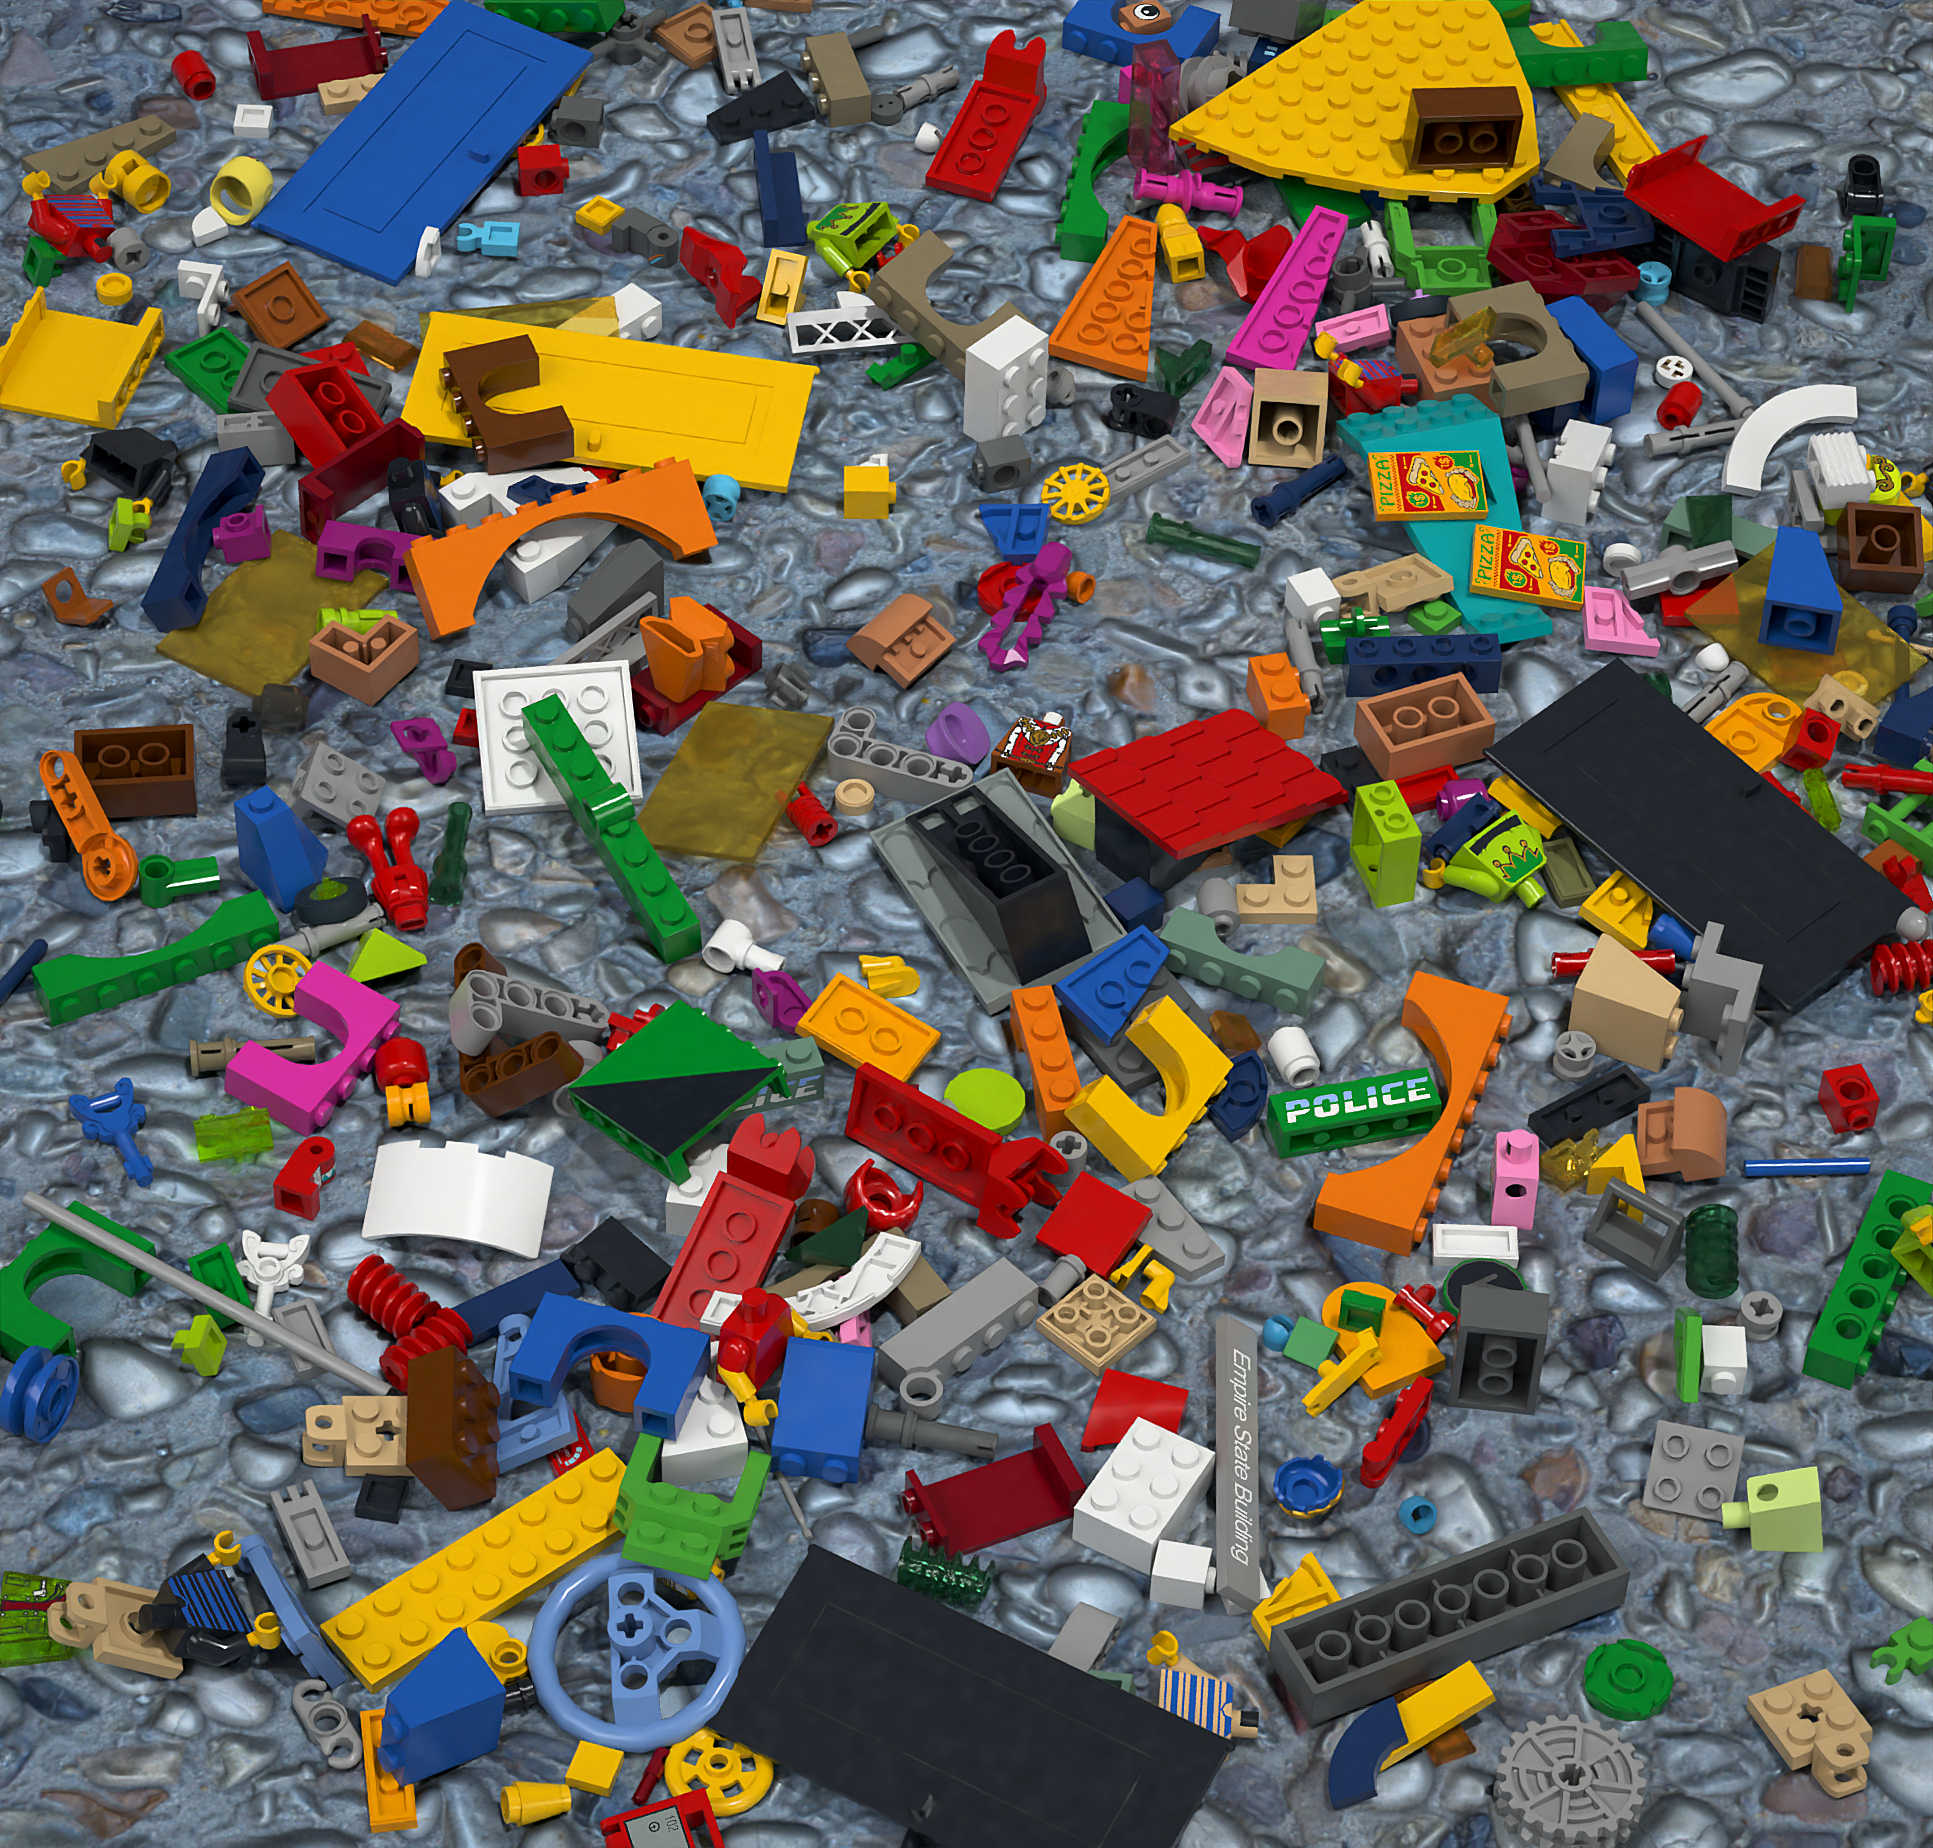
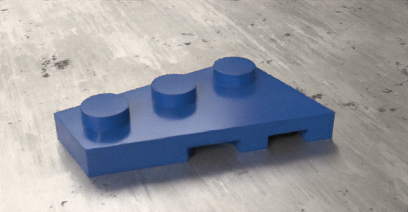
(1113, 982)

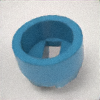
(1277, 1332)
(1424, 1510)

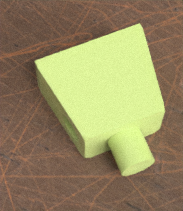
(1780, 1511)

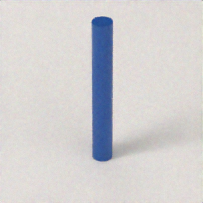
(1809, 1166)

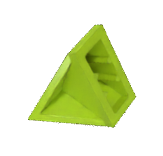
(381, 956)

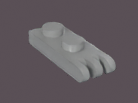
(735, 48)
(310, 1535)

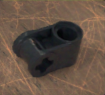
(1863, 186)
(1145, 413)
(244, 750)

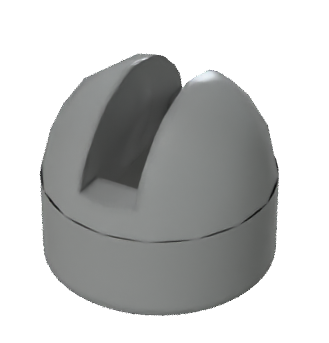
(1914, 925)

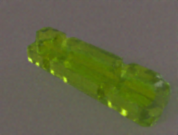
(1822, 799)

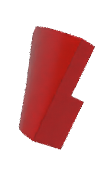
(1125, 1398)

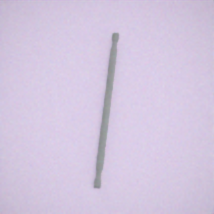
(784, 1484)

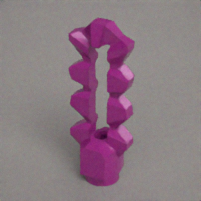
(1048, 575)

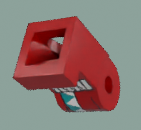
(303, 1176)

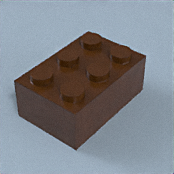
(1462, 128)
(140, 769)
(452, 1428)

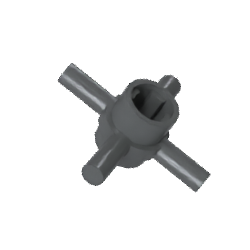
(627, 39)
(1355, 283)

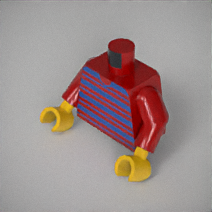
(73, 222)
(1362, 384)

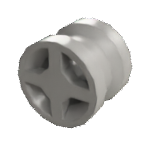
(128, 249)
(1574, 1056)
(1763, 1327)

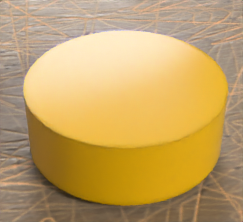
(114, 289)

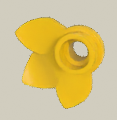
(497, 1647)

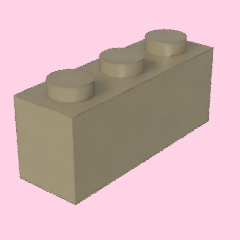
(836, 79)

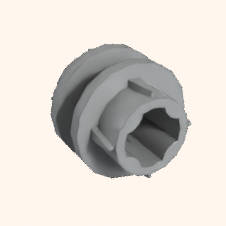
(1205, 79)

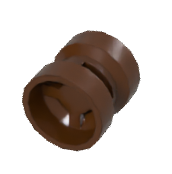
(811, 1218)

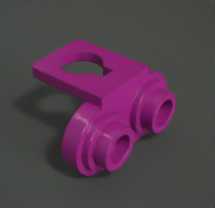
(427, 746)
(779, 999)

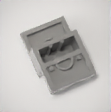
(1719, 997)

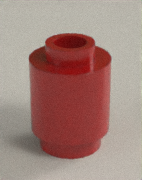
(194, 75)
(1679, 405)

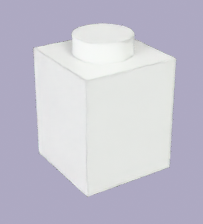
(1312, 598)
(1722, 1359)
(1182, 1575)

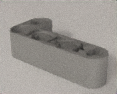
(890, 767)
(502, 1004)
(1087, 1638)

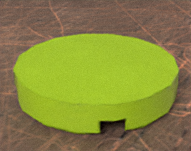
(988, 1098)

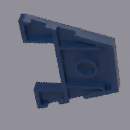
(1604, 217)

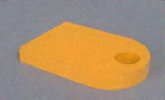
(1752, 731)
(1402, 1342)

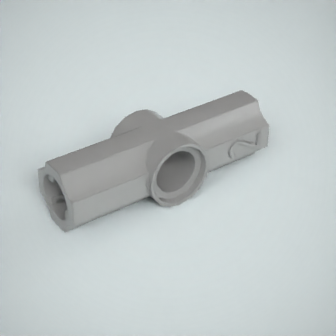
(1679, 570)

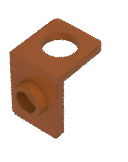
(78, 608)

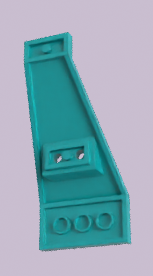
(1456, 426)

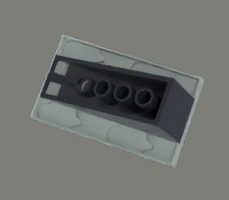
(997, 889)

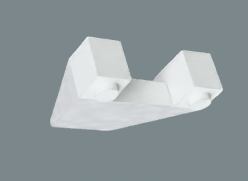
(547, 552)

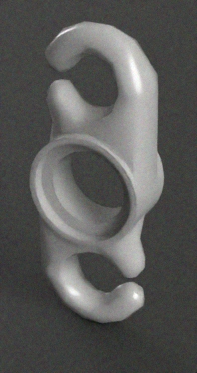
(342, 1735)

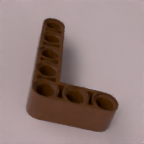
(505, 1075)

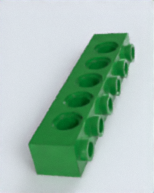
(1865, 1286)

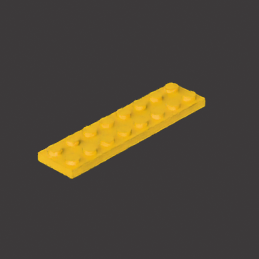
(480, 1573)

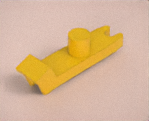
(1339, 1377)

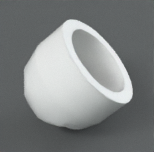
(928, 138)
(1712, 660)

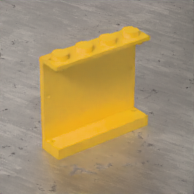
(75, 364)

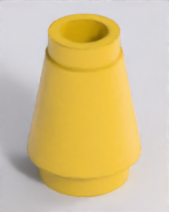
(533, 1801)

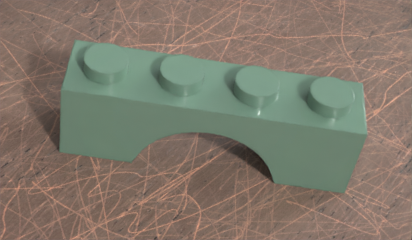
(1283, 979)

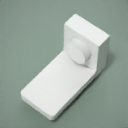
(204, 283)

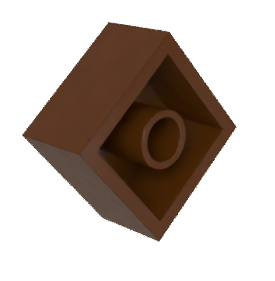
(1880, 548)

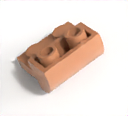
(902, 639)
(1683, 1135)

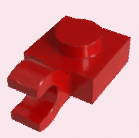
(1912, 884)

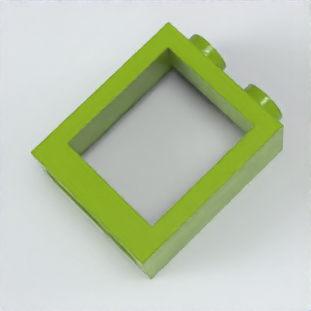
(1385, 840)

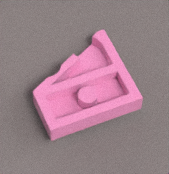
(1225, 416)
(1613, 624)

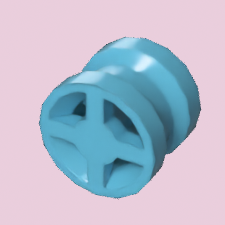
(1653, 283)
(721, 497)

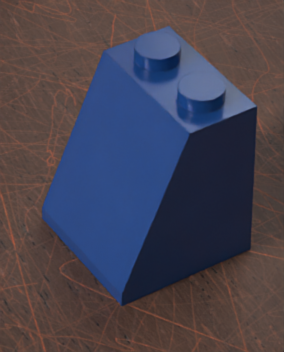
(1801, 595)
(823, 1410)
(441, 1712)

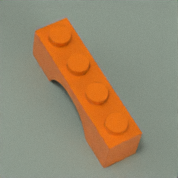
(1042, 1037)

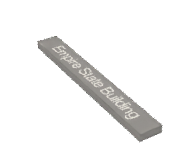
(1237, 1463)

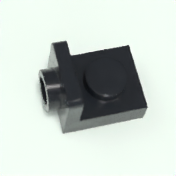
(47, 821)

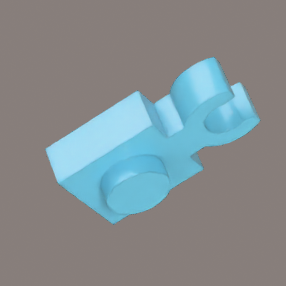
(494, 239)

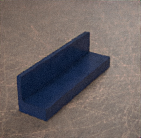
(778, 195)

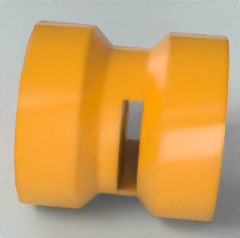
(398, 1108)

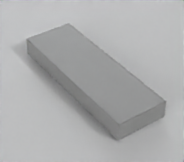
(1143, 467)

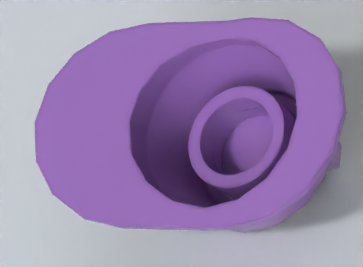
(958, 735)

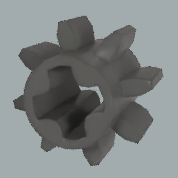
(788, 685)

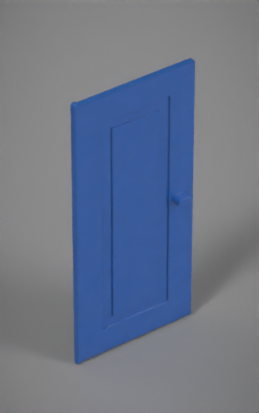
(423, 140)

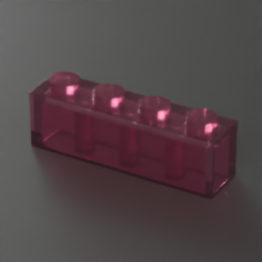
(1153, 107)

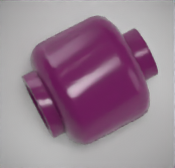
(1456, 794)

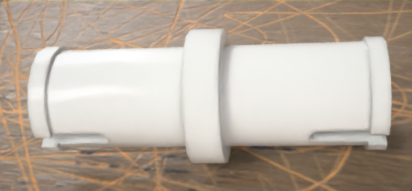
(1378, 249)

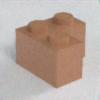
(365, 663)

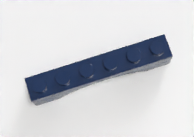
(224, 488)
(1907, 730)

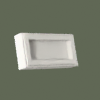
(1465, 1242)

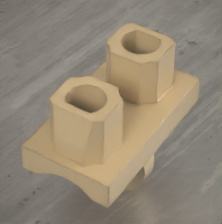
(1844, 707)

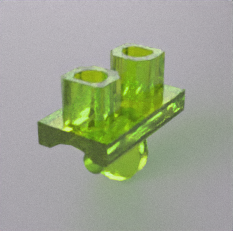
(233, 1134)

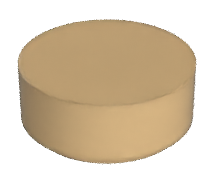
(854, 797)

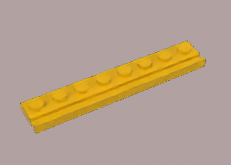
(1603, 101)

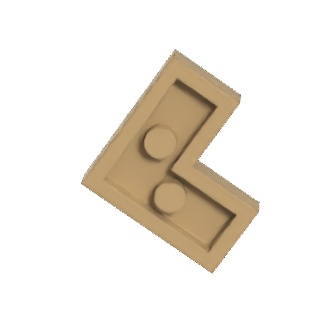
(344, 95)
(1287, 900)

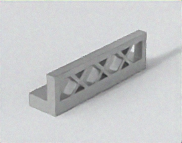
(842, 322)
(625, 645)

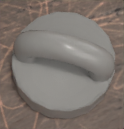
(1060, 386)

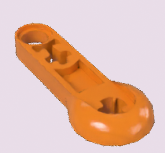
(90, 828)

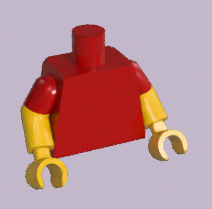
(753, 1347)

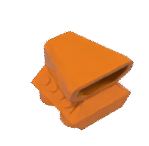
(687, 649)

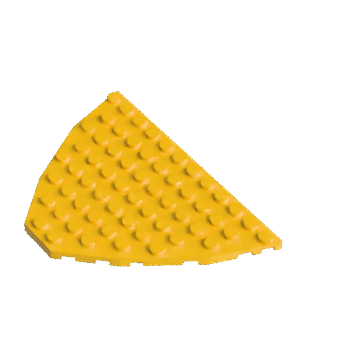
(1343, 98)

